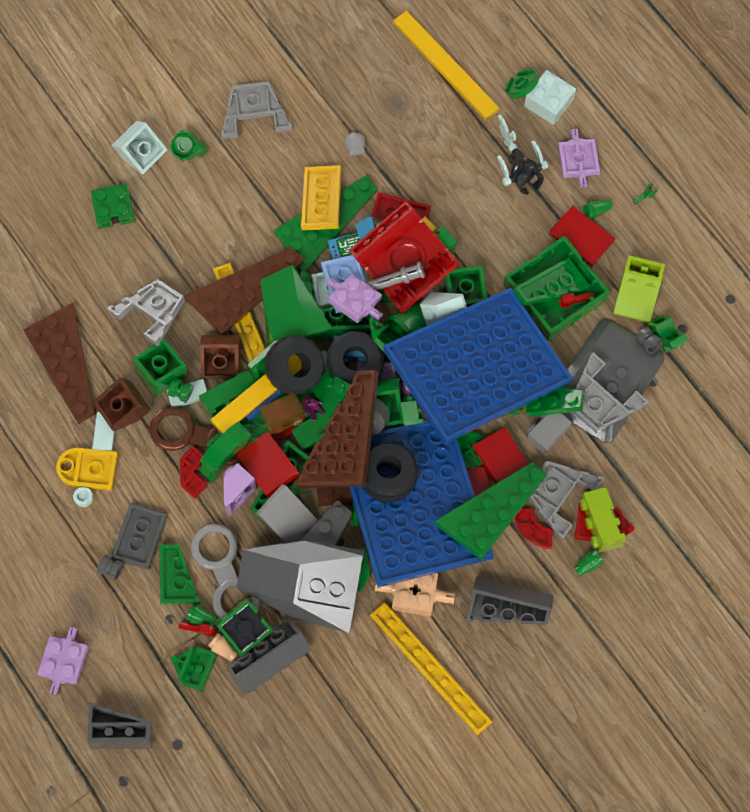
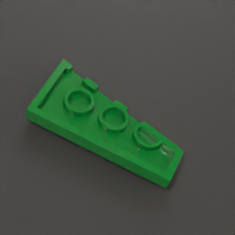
(552, 283)

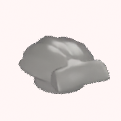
(355, 143)

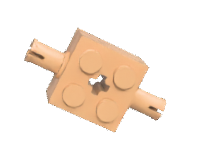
(422, 602)

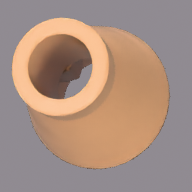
(222, 647)

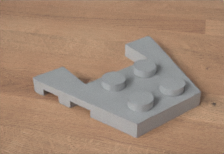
(251, 102)
(156, 302)
(599, 406)
(556, 489)

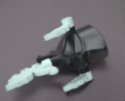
(523, 168)

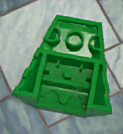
(290, 307)

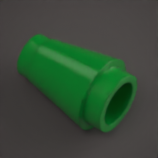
(596, 208)
(589, 563)
(199, 616)

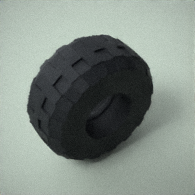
(353, 342)
(311, 365)
(398, 457)

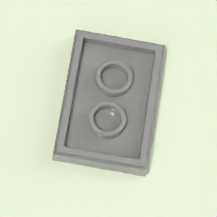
(287, 515)

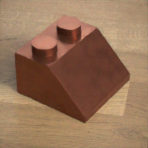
(219, 356)
(121, 404)

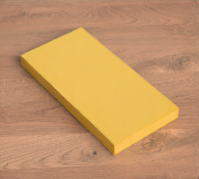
(321, 197)

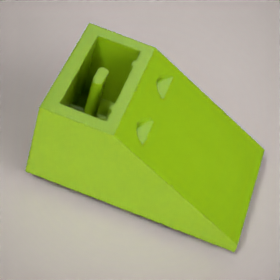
(639, 289)

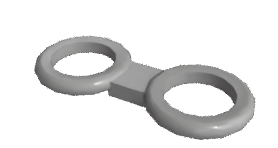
(222, 569)

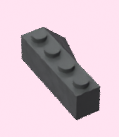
(508, 603)
(269, 656)

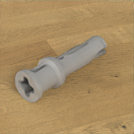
(404, 275)

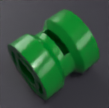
(180, 390)

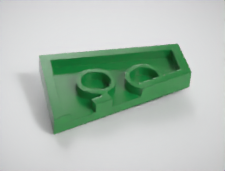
(330, 392)
(557, 402)
(174, 579)

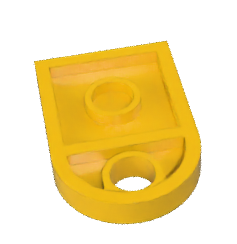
(89, 468)

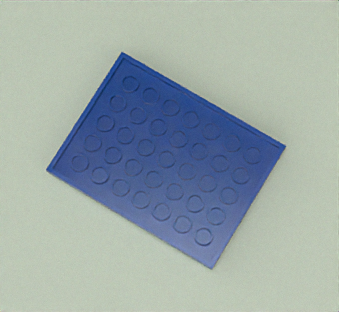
(477, 365)
(403, 533)

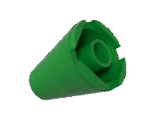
(406, 322)

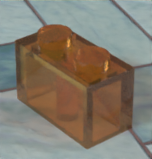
(282, 413)

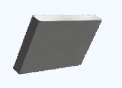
(139, 536)

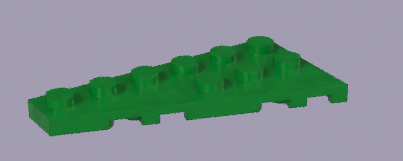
(487, 515)

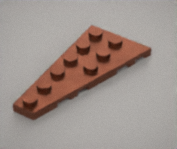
(235, 295)
(61, 352)

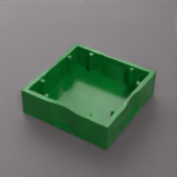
(548, 314)

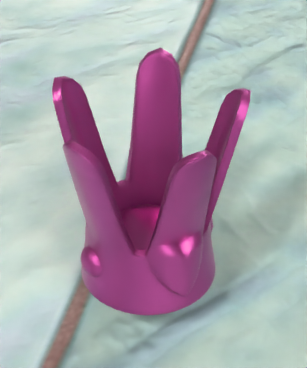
(310, 404)

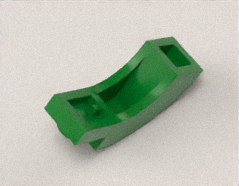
(223, 450)

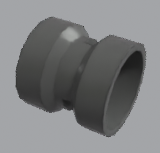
(649, 340)
(110, 568)

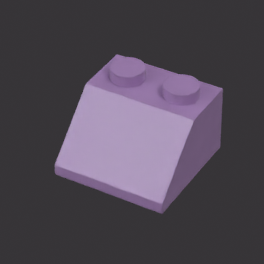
(237, 487)

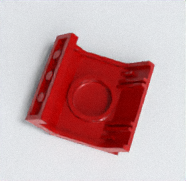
(402, 242)

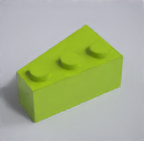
(601, 520)

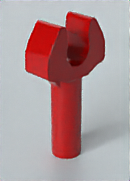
(569, 299)
(203, 629)

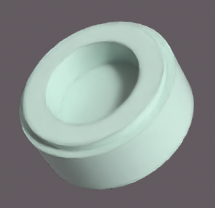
(83, 496)

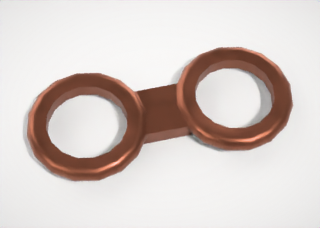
(195, 434)

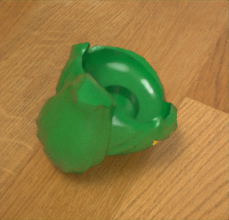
(187, 146)

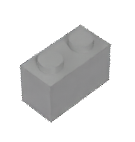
(548, 431)

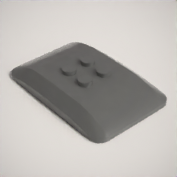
(626, 370)

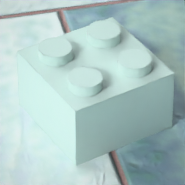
(550, 97)

